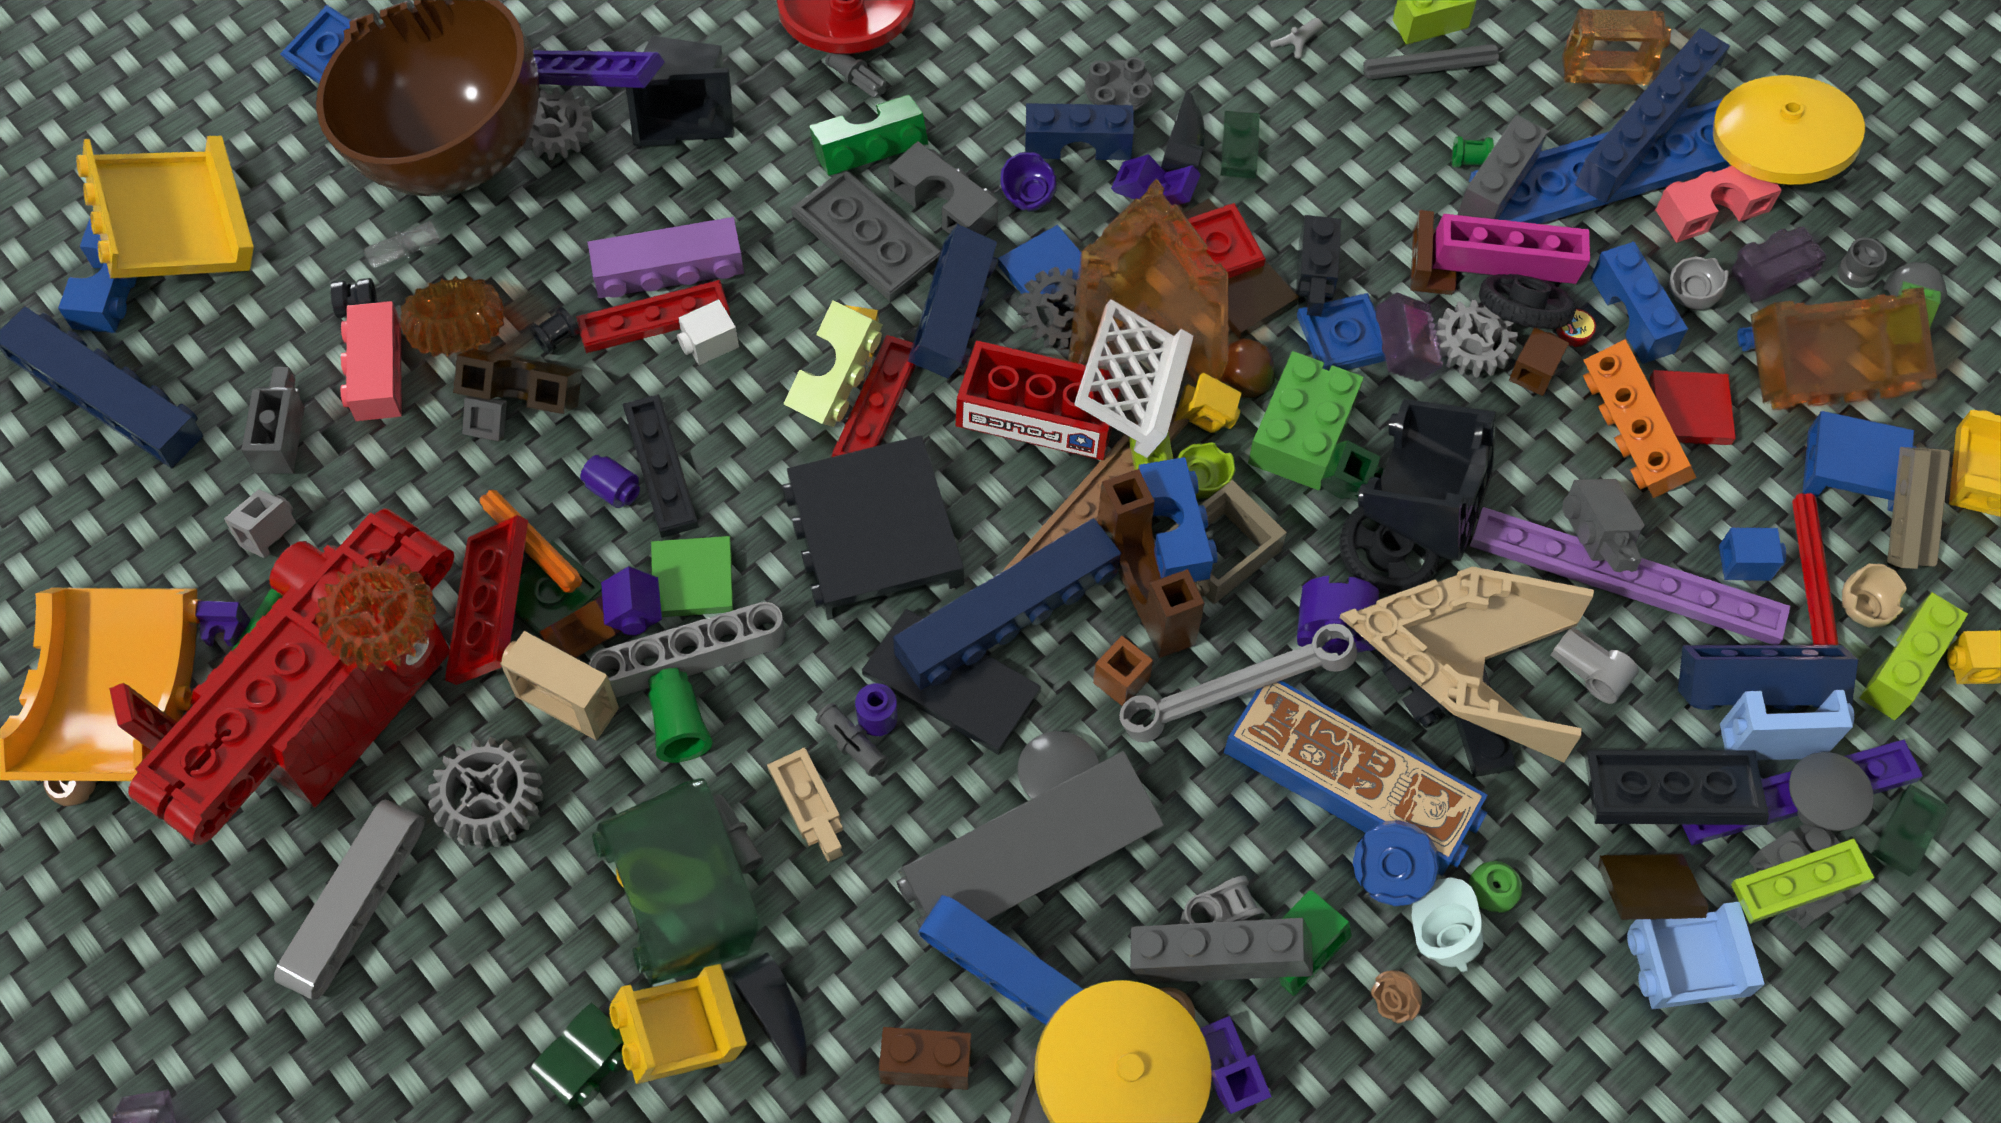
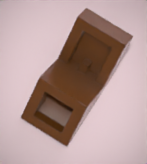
(579, 630)

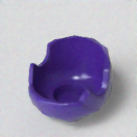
(1028, 181)

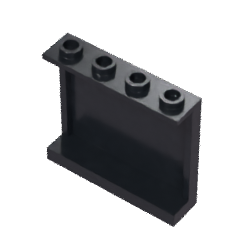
(872, 523)

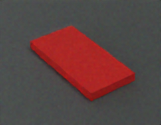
(486, 600)

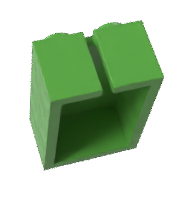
(1305, 420)

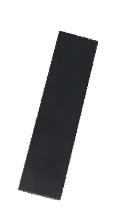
(660, 466)

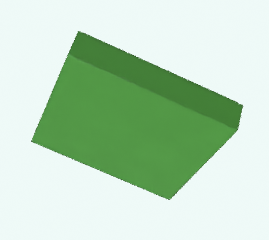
(694, 575)

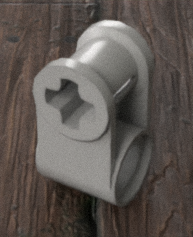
(1224, 903)

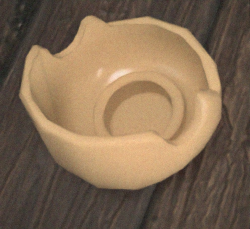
(1873, 595)

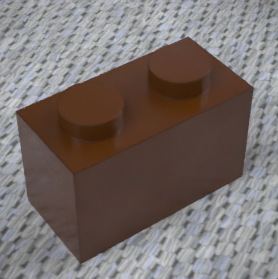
(925, 1058)

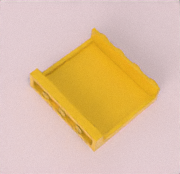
(166, 212)

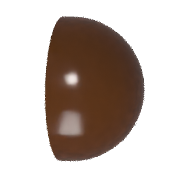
(430, 95)

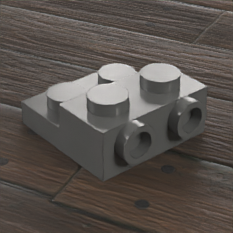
(1795, 845)

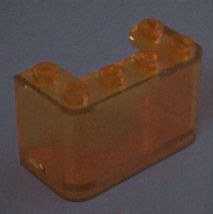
(1843, 349)

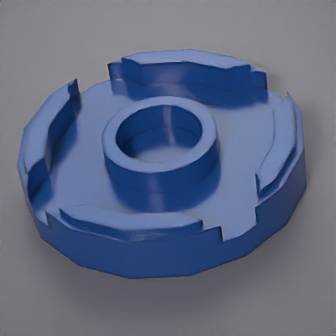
(1396, 863)

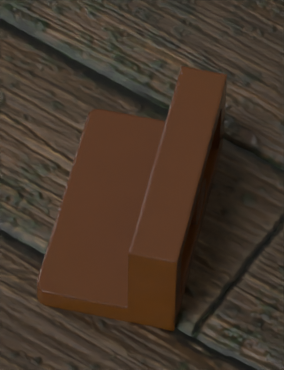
(1423, 276)

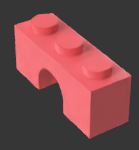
(1690, 208)

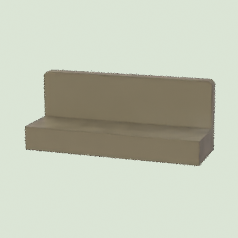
(1918, 507)

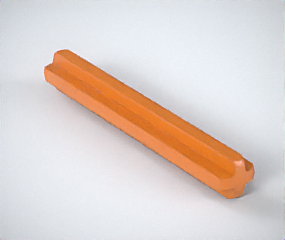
(535, 544)

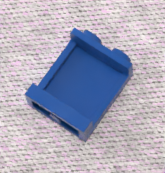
(1854, 456)

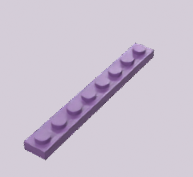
(1649, 584)

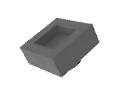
(484, 418)

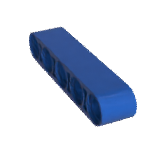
(996, 959)

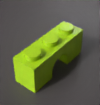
(1914, 656)

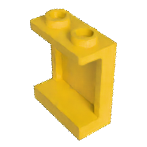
(1977, 463)
(677, 1026)

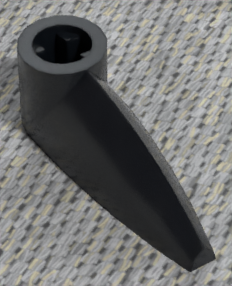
(1187, 137)
(774, 1009)

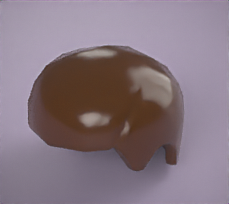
(1249, 368)

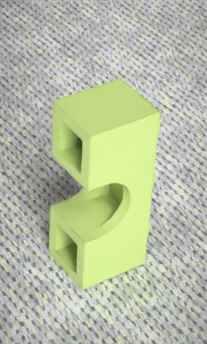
(826, 395)

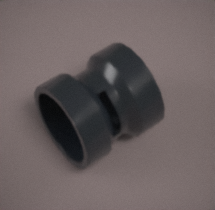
(351, 294)

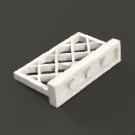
(1159, 387)

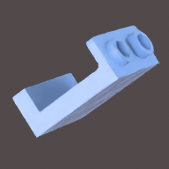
(1788, 733)
(1695, 958)

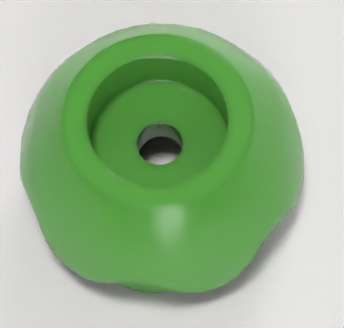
(1493, 898)

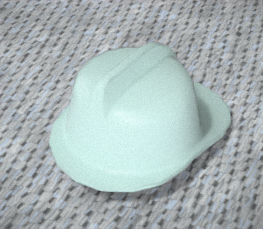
(1448, 923)

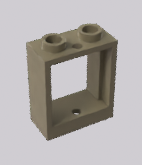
(1254, 523)

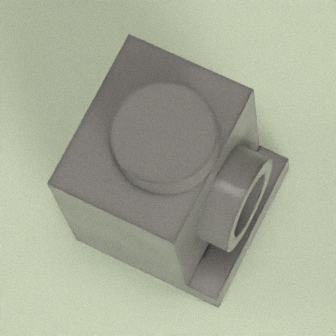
(260, 521)

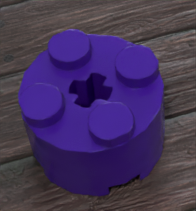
(1324, 602)

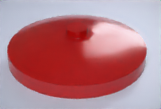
(845, 24)

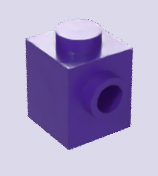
(631, 601)

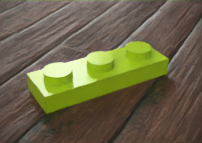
(1802, 881)

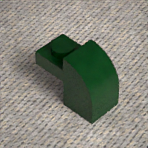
(1348, 469)

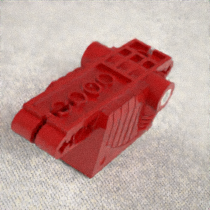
(283, 698)

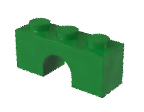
(849, 145)

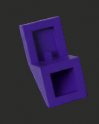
(1139, 173)
(1234, 1075)

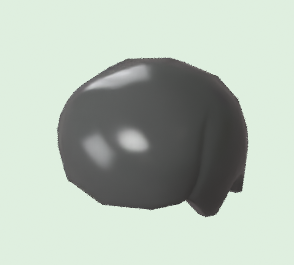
(1918, 274)

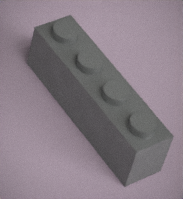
(1222, 951)

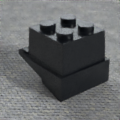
(684, 98)

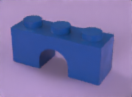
(95, 301)
(1653, 320)
(1174, 497)

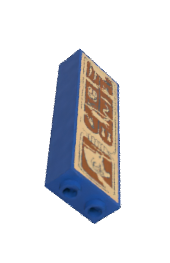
(1353, 770)

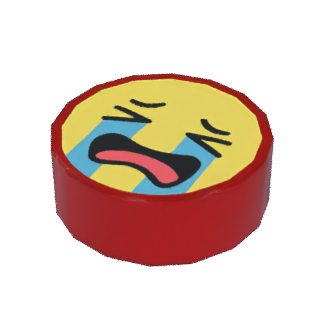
(1579, 330)

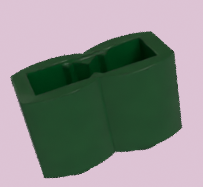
(580, 1058)

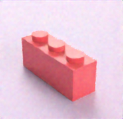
(372, 361)

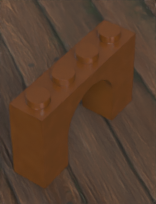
(1166, 605)

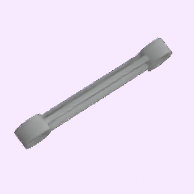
(1239, 683)

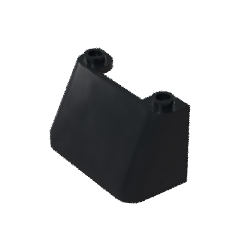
(1434, 475)

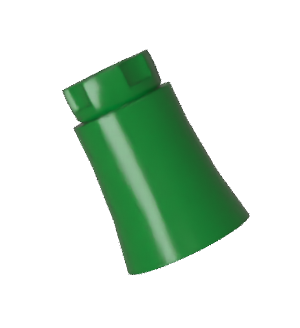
(677, 718)

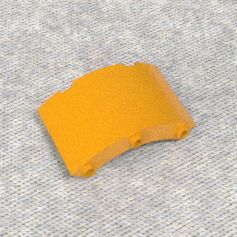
(86, 647)

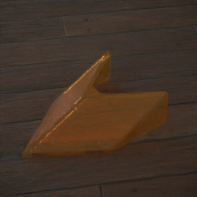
(1161, 271)

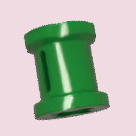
(1470, 151)

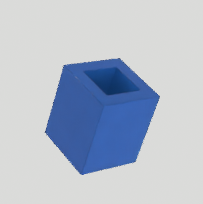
(1752, 554)

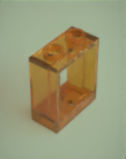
(1615, 67)

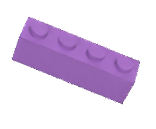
(665, 257)

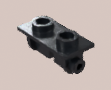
(1419, 703)

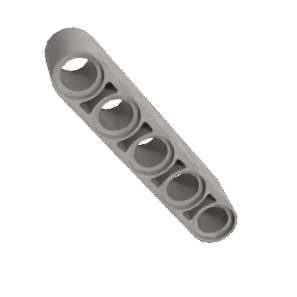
(701, 634)
(349, 900)

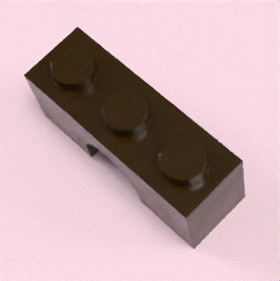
(499, 375)

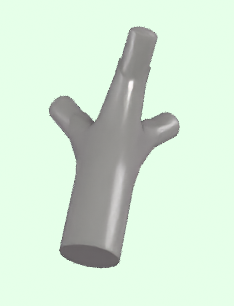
(1299, 36)

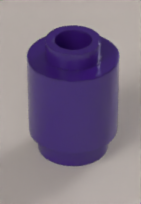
(610, 481)
(876, 709)

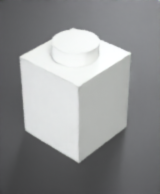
(707, 332)

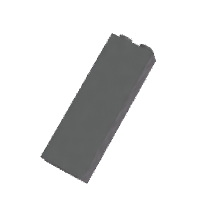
(1035, 843)

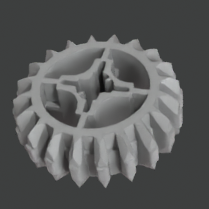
(503, 766)

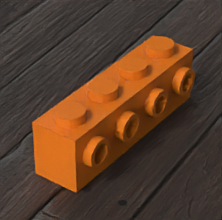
(1639, 419)

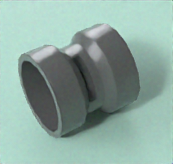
(1861, 262)

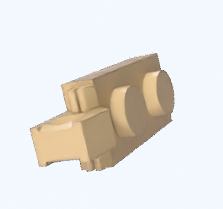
(808, 801)

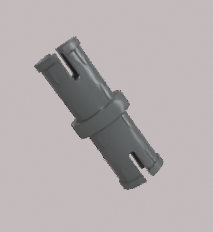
(851, 739)

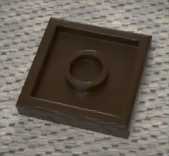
(1652, 886)

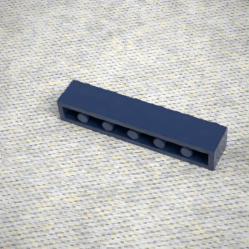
(1652, 115)
(99, 386)
(1007, 604)

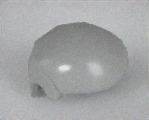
(1698, 282)

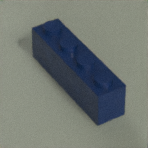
(953, 302)
(1782, 672)

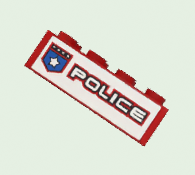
(1030, 400)

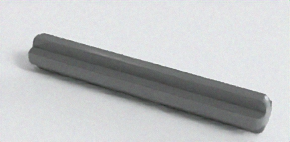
(1430, 61)

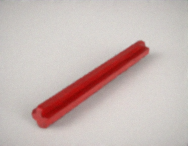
(1814, 570)

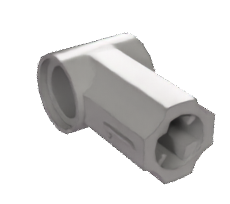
(1604, 672)

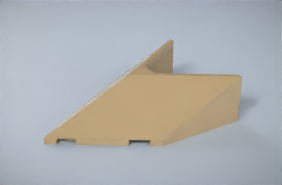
(1453, 625)

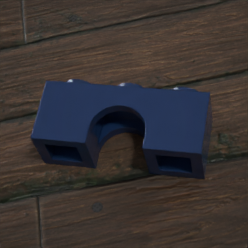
(1102, 126)

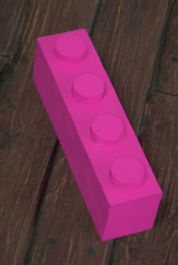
(1510, 248)

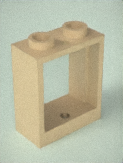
(559, 685)

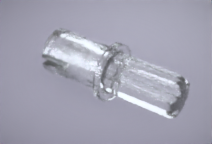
(402, 244)

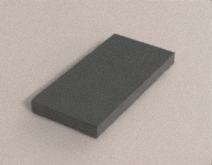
(867, 234)

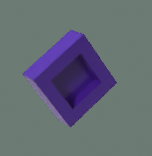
(221, 618)

